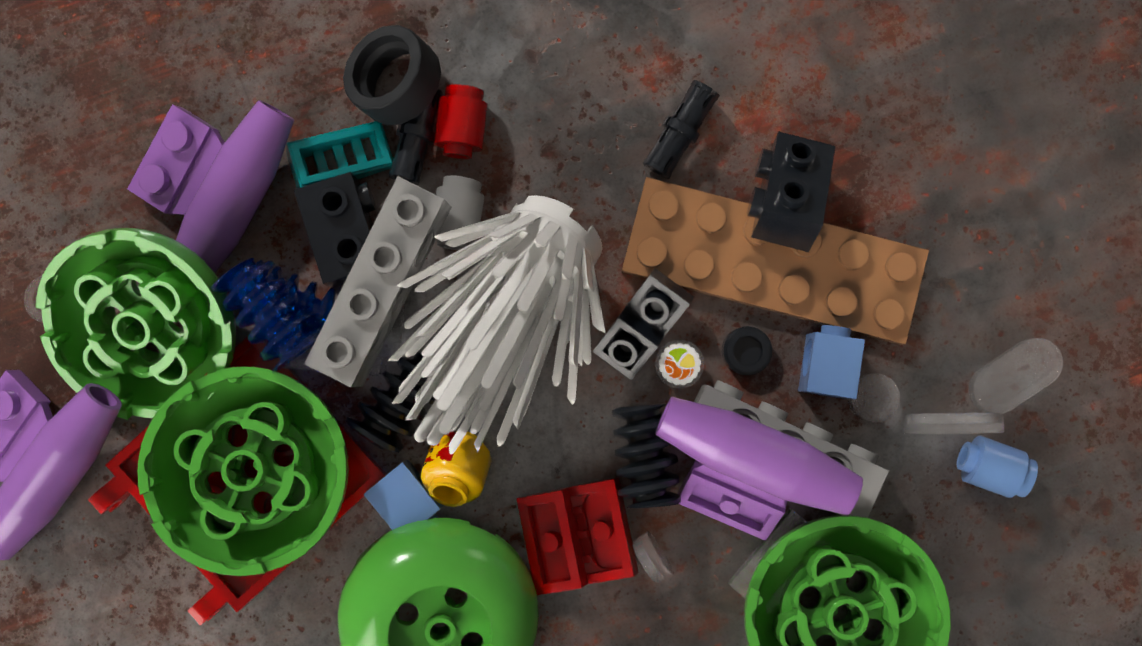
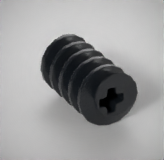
(387, 419)
(645, 458)

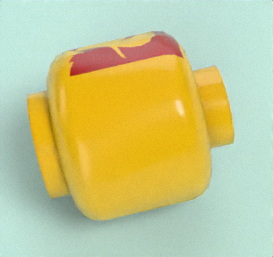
(458, 476)

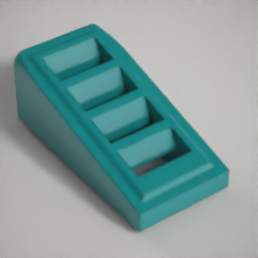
(334, 141)

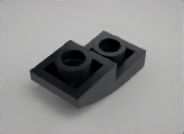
(643, 324)

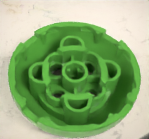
(108, 349)
(192, 442)
(418, 568)
(899, 589)

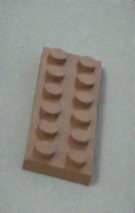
(840, 282)

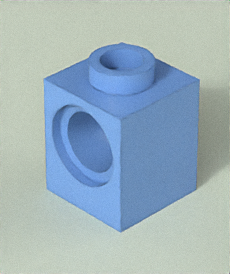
(831, 363)
(402, 497)

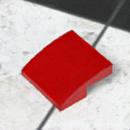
(577, 536)

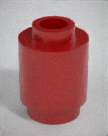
(461, 121)

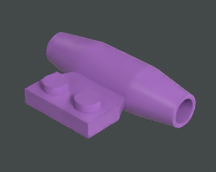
(212, 180)
(45, 453)
(751, 470)

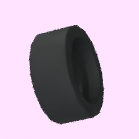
(369, 60)

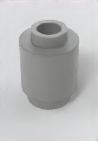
(466, 204)

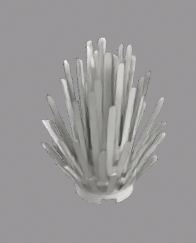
(512, 299)

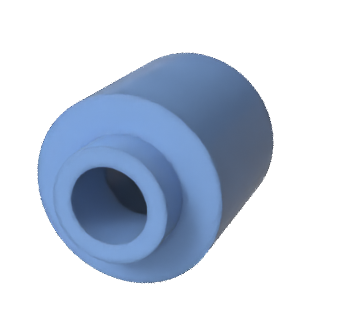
(997, 467)

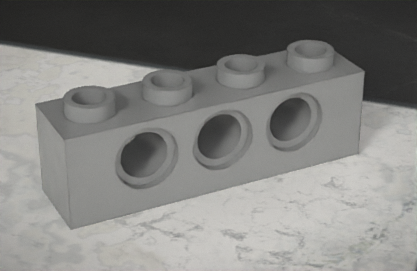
(370, 293)
(856, 458)

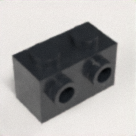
(792, 191)
(336, 223)

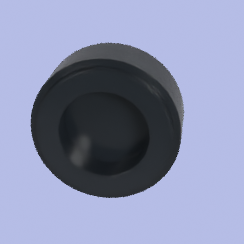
(746, 351)

